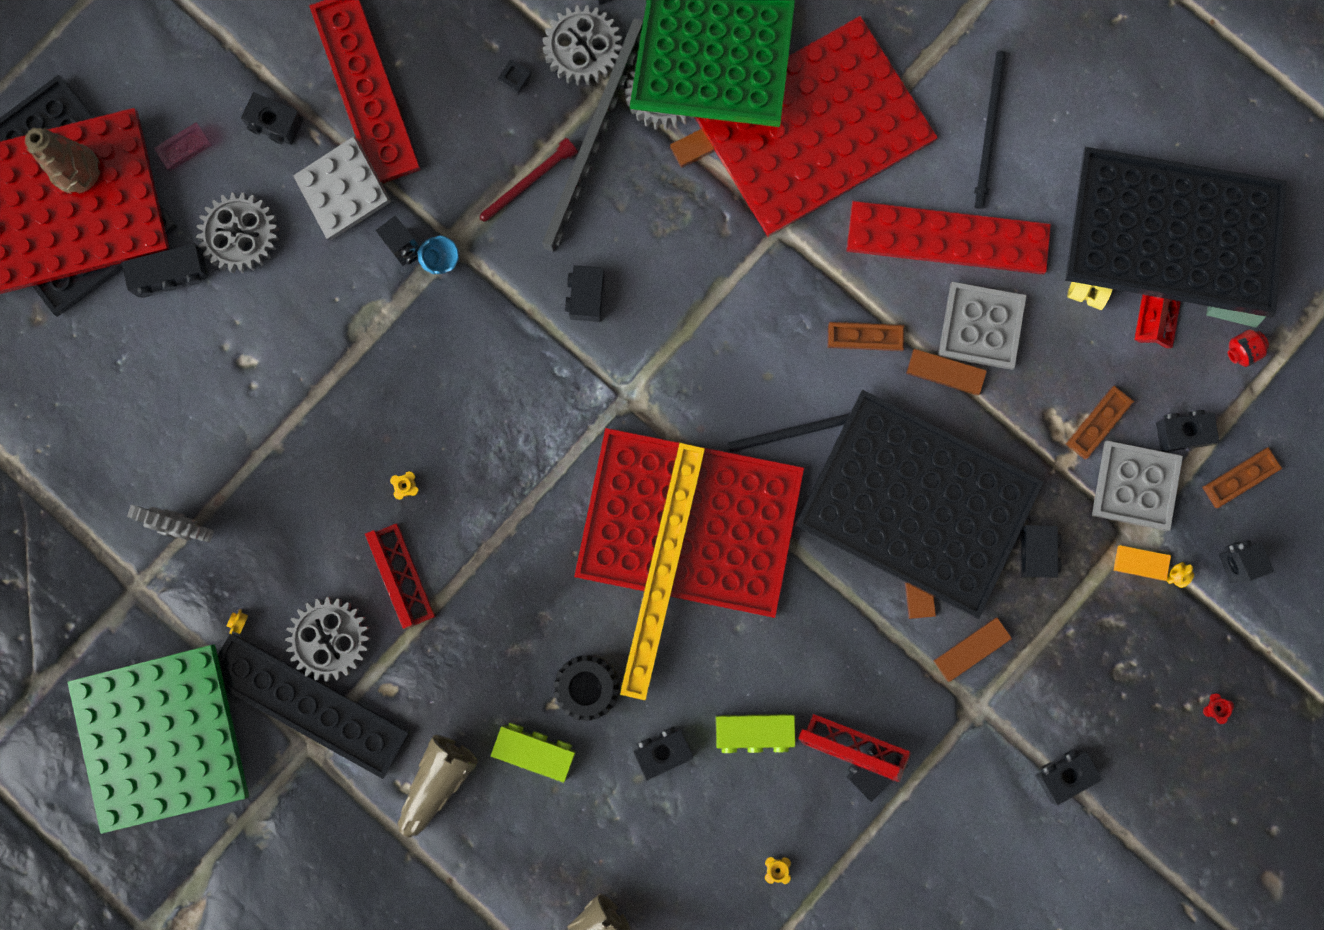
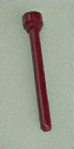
(564, 151)

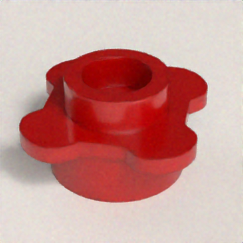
(1225, 711)

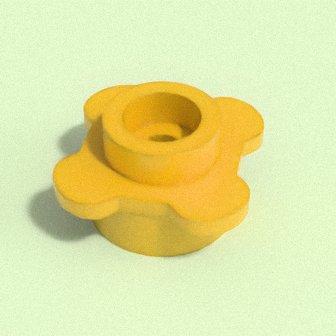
(410, 489)
(1181, 575)
(237, 622)
(783, 864)

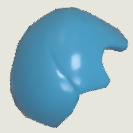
(438, 255)

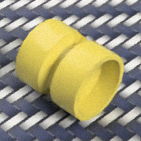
(1096, 298)

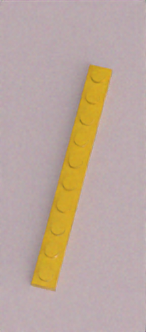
(662, 571)

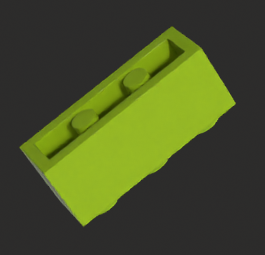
(755, 732)
(533, 752)

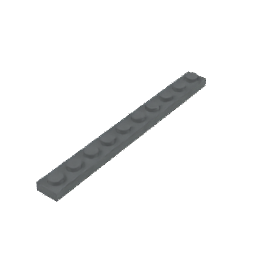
(591, 142)

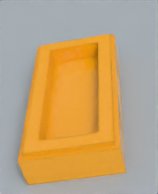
(1142, 563)

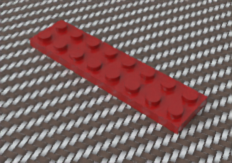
(365, 87)
(948, 237)

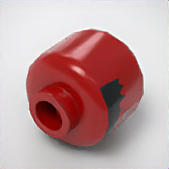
(1248, 348)

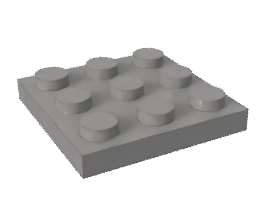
(342, 188)
(982, 325)
(1137, 485)

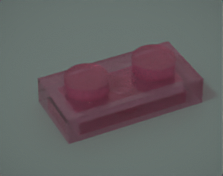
(182, 146)

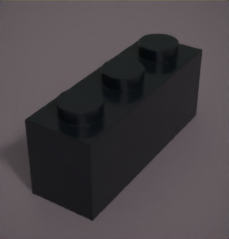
(165, 270)

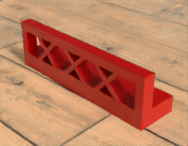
(1155, 318)
(391, 580)
(853, 756)

